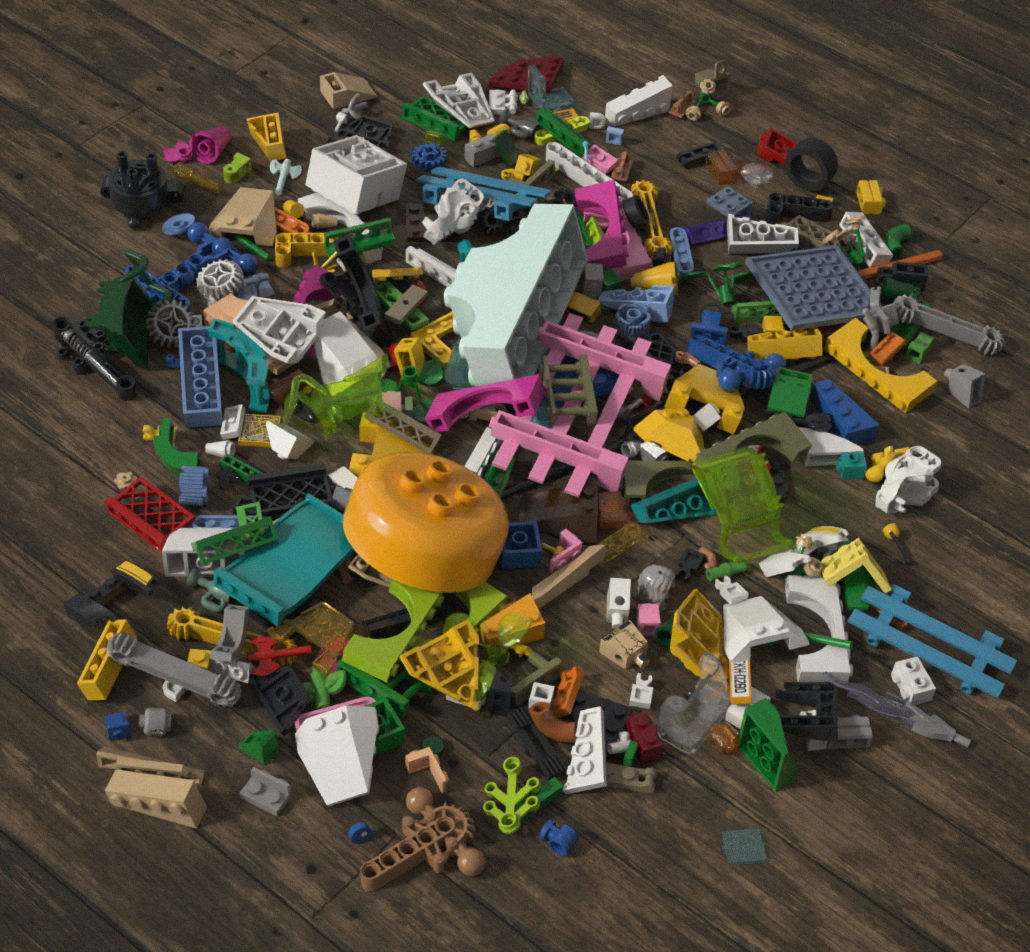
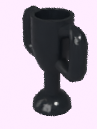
(814, 421)

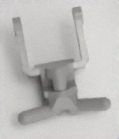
(879, 318)

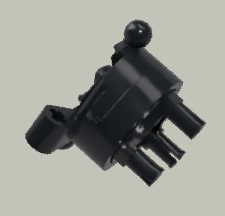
(139, 188)

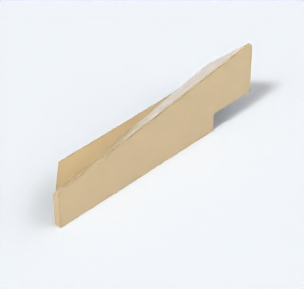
(567, 575)
(126, 761)

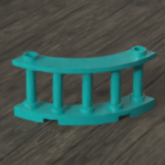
(252, 368)

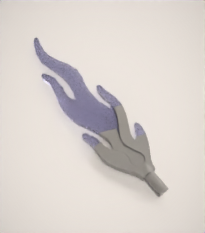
(895, 707)

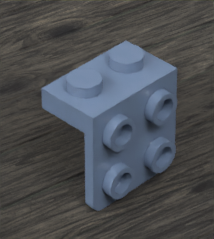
(730, 202)

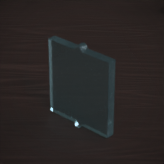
(743, 846)

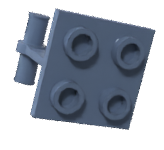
(257, 286)

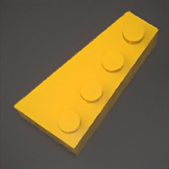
(789, 344)

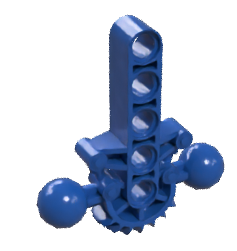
(736, 367)

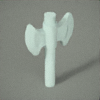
(284, 169)

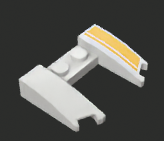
(790, 559)

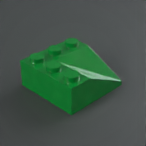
(765, 744)

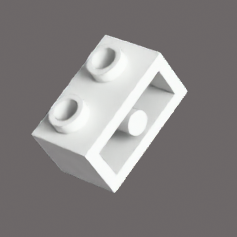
(913, 681)

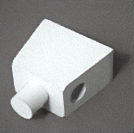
(618, 601)

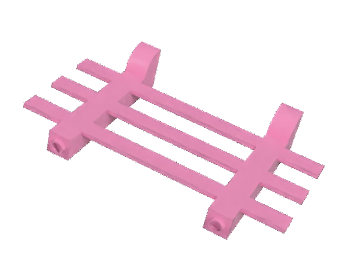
(554, 442)

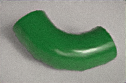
(895, 237)

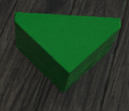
(260, 745)

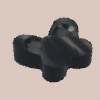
(227, 476)

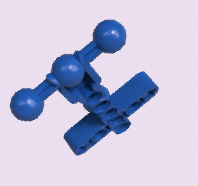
(186, 273)

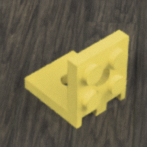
(850, 558)

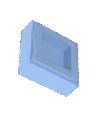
(614, 136)

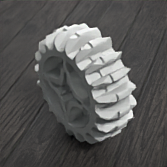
(220, 279)

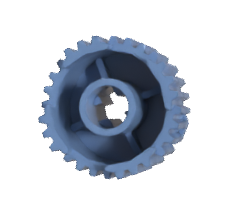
(632, 320)
(193, 485)

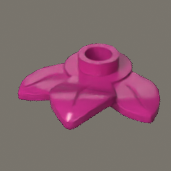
(180, 153)

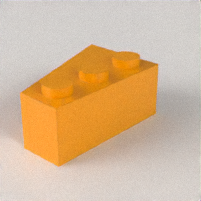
(524, 606)

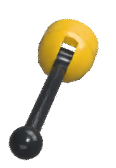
(892, 532)

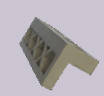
(405, 422)

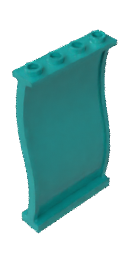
(289, 570)

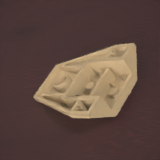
(248, 213)

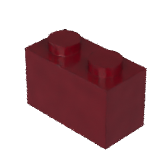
(645, 734)

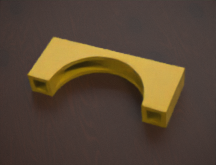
(902, 391)

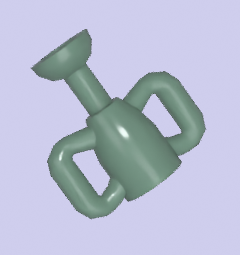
(194, 579)

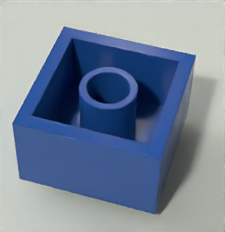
(522, 546)

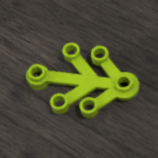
(512, 798)

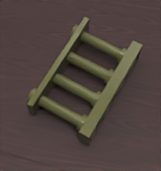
(584, 382)

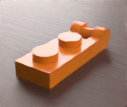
(567, 691)

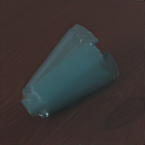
(457, 369)

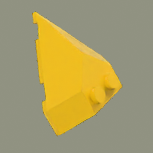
(674, 431)
(448, 663)

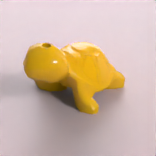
(880, 462)

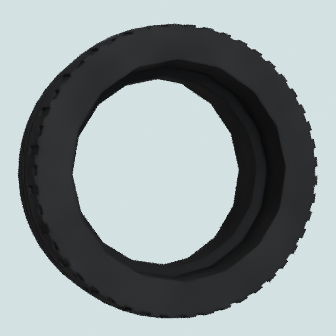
(822, 154)

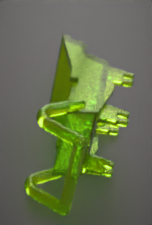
(340, 399)
(743, 497)

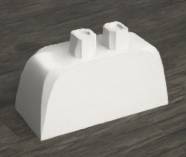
(181, 559)

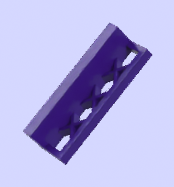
(708, 231)

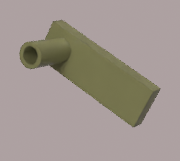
(541, 176)
(546, 674)

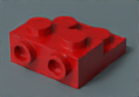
(774, 146)

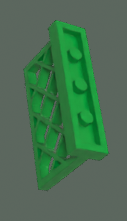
(432, 119)

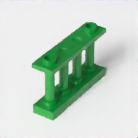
(373, 688)

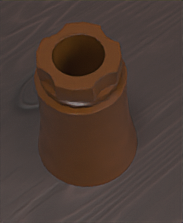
(280, 389)

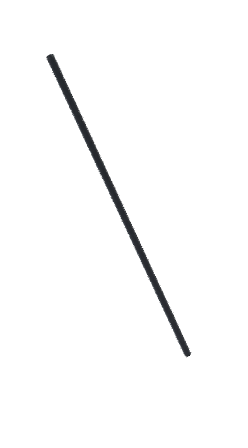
(615, 446)

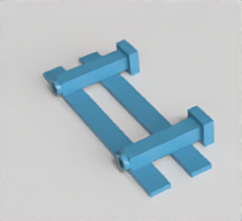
(503, 206)
(896, 606)

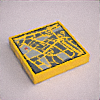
(255, 431)

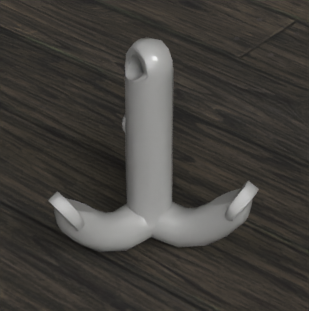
(352, 108)

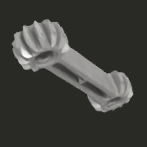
(986, 338)
(216, 687)

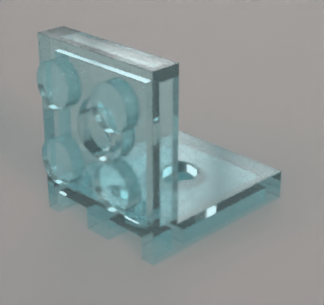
(557, 100)

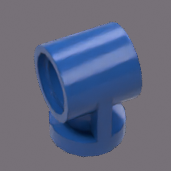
(560, 839)

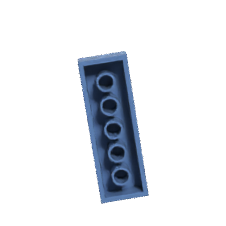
(199, 378)

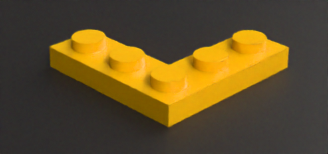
(431, 335)

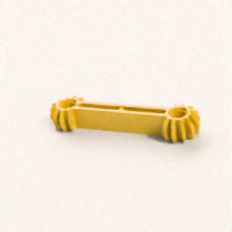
(648, 194)
(188, 623)

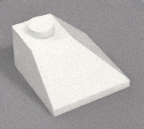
(287, 441)

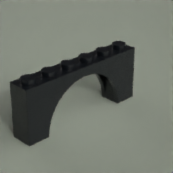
(373, 318)

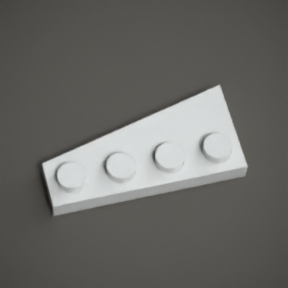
(588, 754)

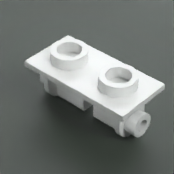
(239, 672)

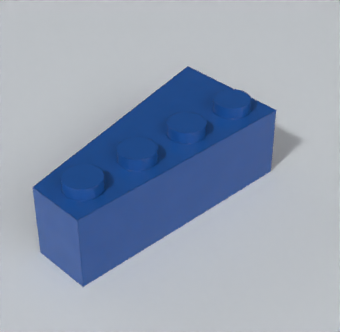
(846, 416)

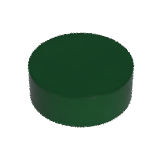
(435, 744)

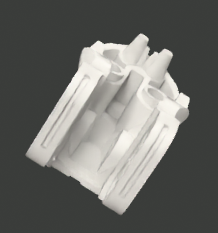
(449, 210)
(908, 480)

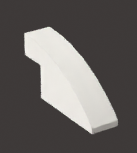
(826, 447)

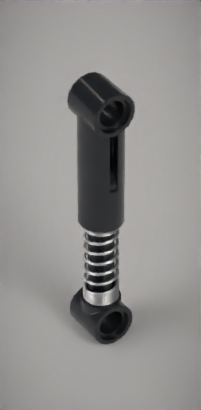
(97, 361)

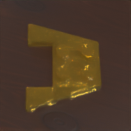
(322, 627)

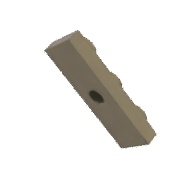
(406, 304)

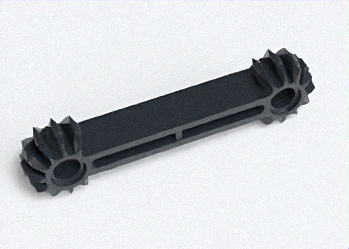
(523, 212)

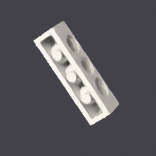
(874, 247)

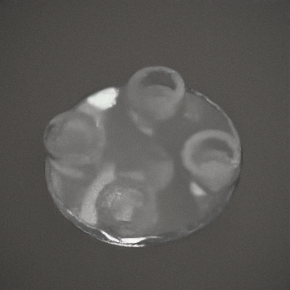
(757, 174)

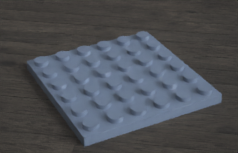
(812, 286)

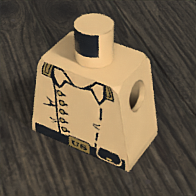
(625, 646)

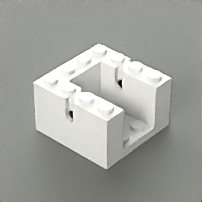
(355, 174)

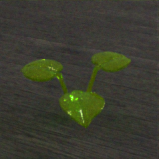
(512, 630)

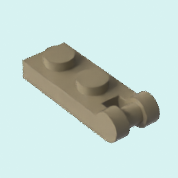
(627, 778)

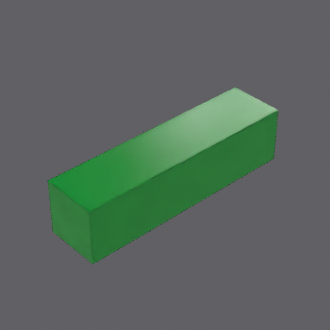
(238, 467)
(545, 795)

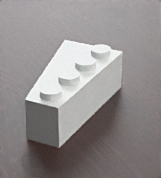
(640, 103)
(759, 237)

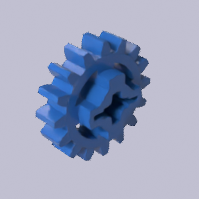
(429, 156)

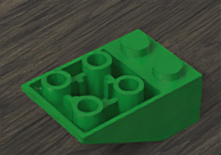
(790, 392)

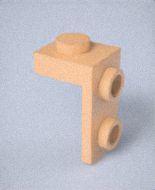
(423, 759)

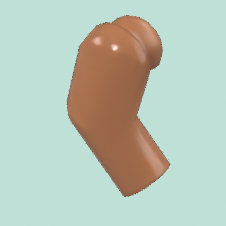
(686, 358)

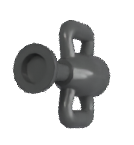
(522, 128)

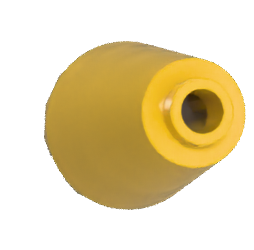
(659, 275)

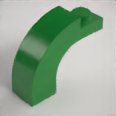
(170, 457)

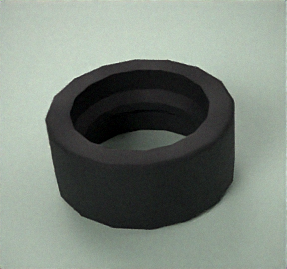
(636, 212)

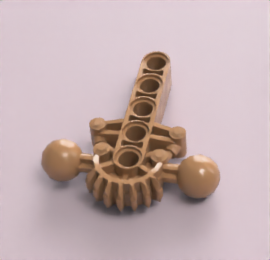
(459, 833)

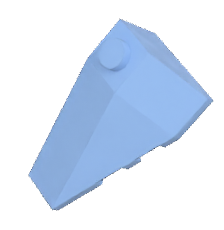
(658, 300)

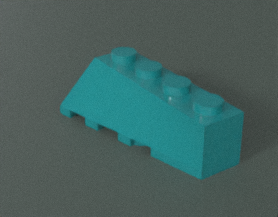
(675, 503)

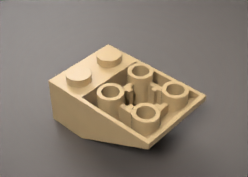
(341, 88)

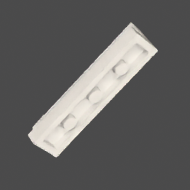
(431, 266)
(483, 453)

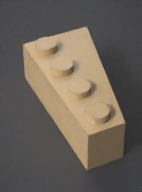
(157, 796)

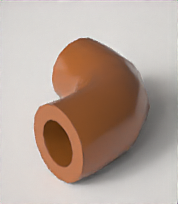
(550, 725)

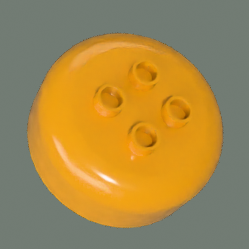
(426, 522)

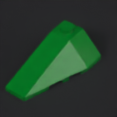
(856, 584)

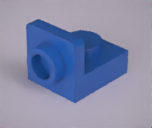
(118, 726)

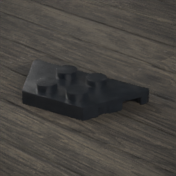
(282, 696)

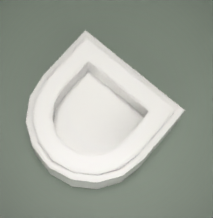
(596, 120)
(173, 691)

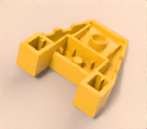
(702, 385)
(384, 443)

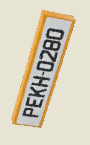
(740, 682)

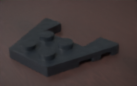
(372, 129)

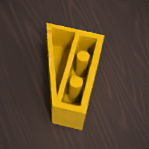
(269, 135)

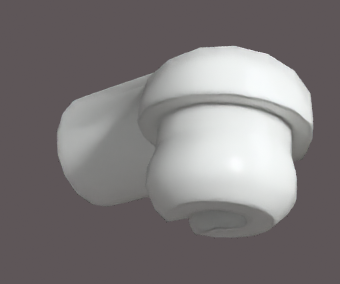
(621, 744)

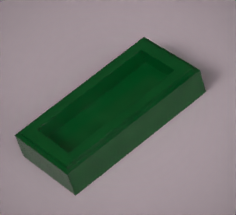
(506, 148)

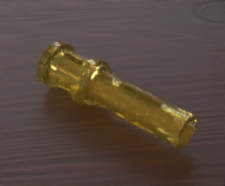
(191, 175)

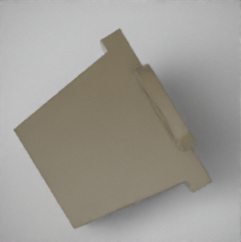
(720, 78)

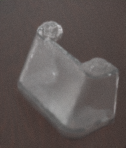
(687, 722)

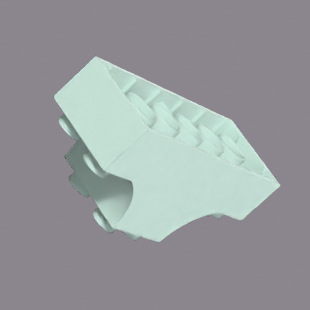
(512, 290)

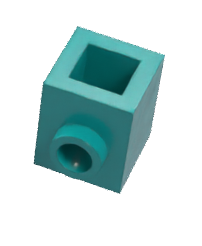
(851, 466)

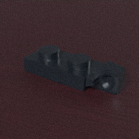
(660, 257)
(779, 479)

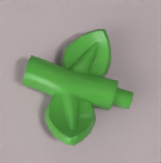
(323, 687)

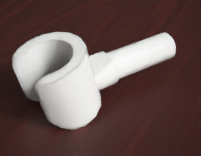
(341, 117)

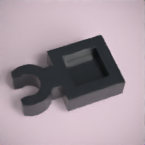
(738, 331)
(689, 562)

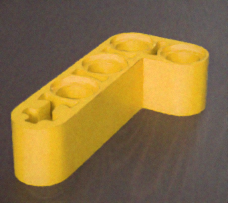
(298, 245)

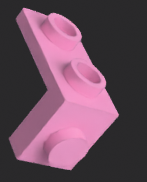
(572, 550)

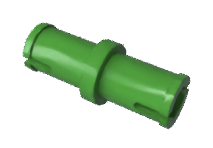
(725, 570)

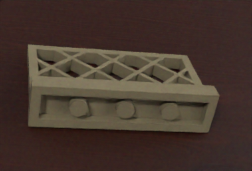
(807, 238)

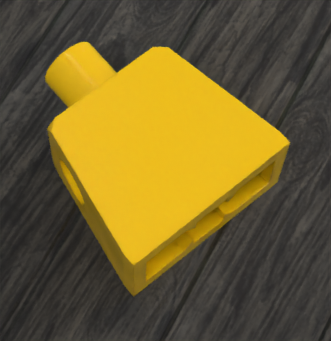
(410, 352)

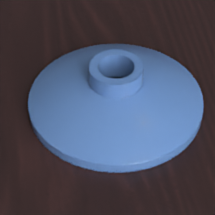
(178, 224)

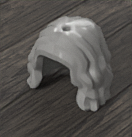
(655, 585)

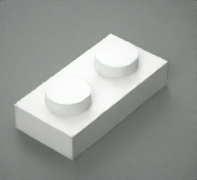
(232, 422)

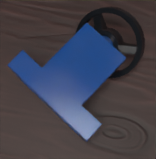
(710, 325)

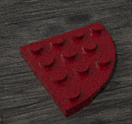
(516, 74)

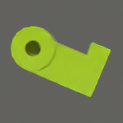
(237, 169)

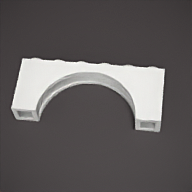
(317, 203)
(824, 600)

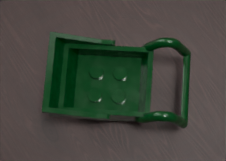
(125, 311)

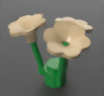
(855, 256)

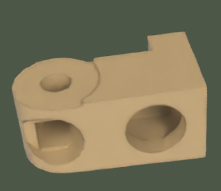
(487, 412)

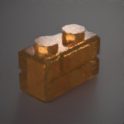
(722, 167)

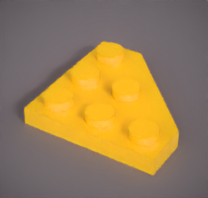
(396, 274)

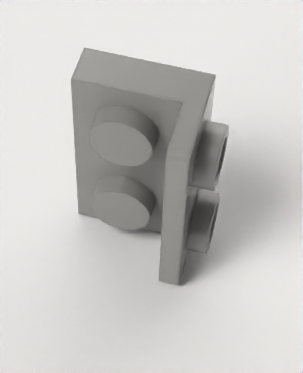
(266, 791)

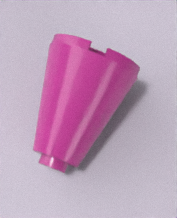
(209, 143)

